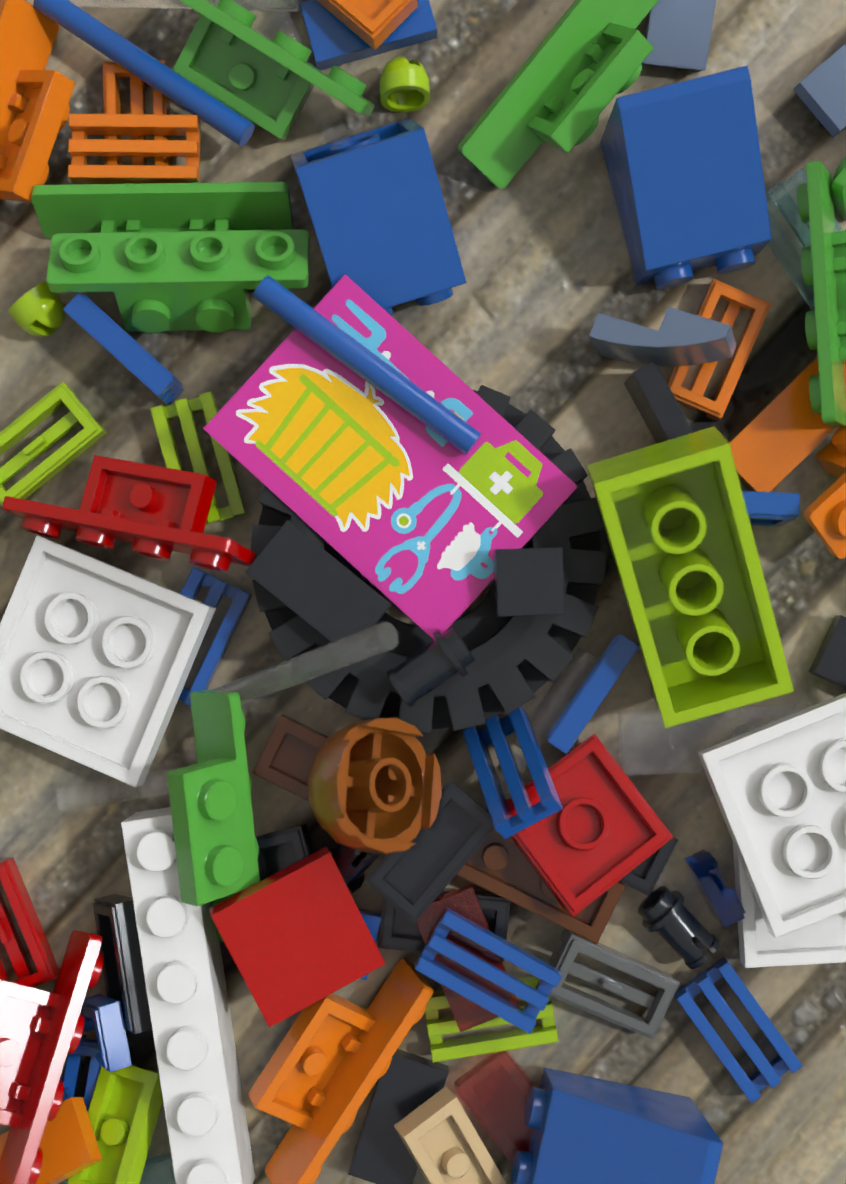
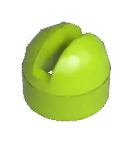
(404, 85)
(38, 311)

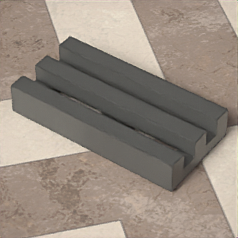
(657, 1003)

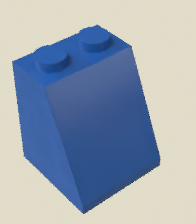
(688, 177)
(382, 215)
(613, 1135)

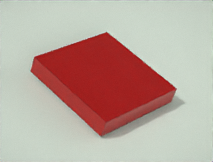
(598, 832)
(297, 936)

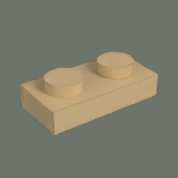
(447, 1143)

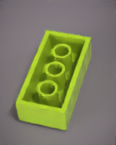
(691, 576)

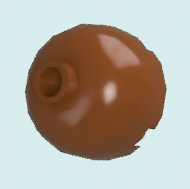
(375, 786)

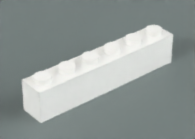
(187, 1012)

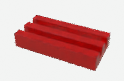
(31, 930)

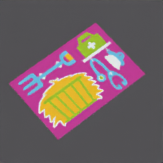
(379, 479)

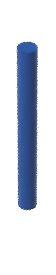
(148, 69)
(366, 364)

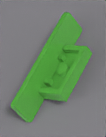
(258, 75)
(561, 87)
(162, 207)
(825, 270)
(179, 275)
(214, 805)

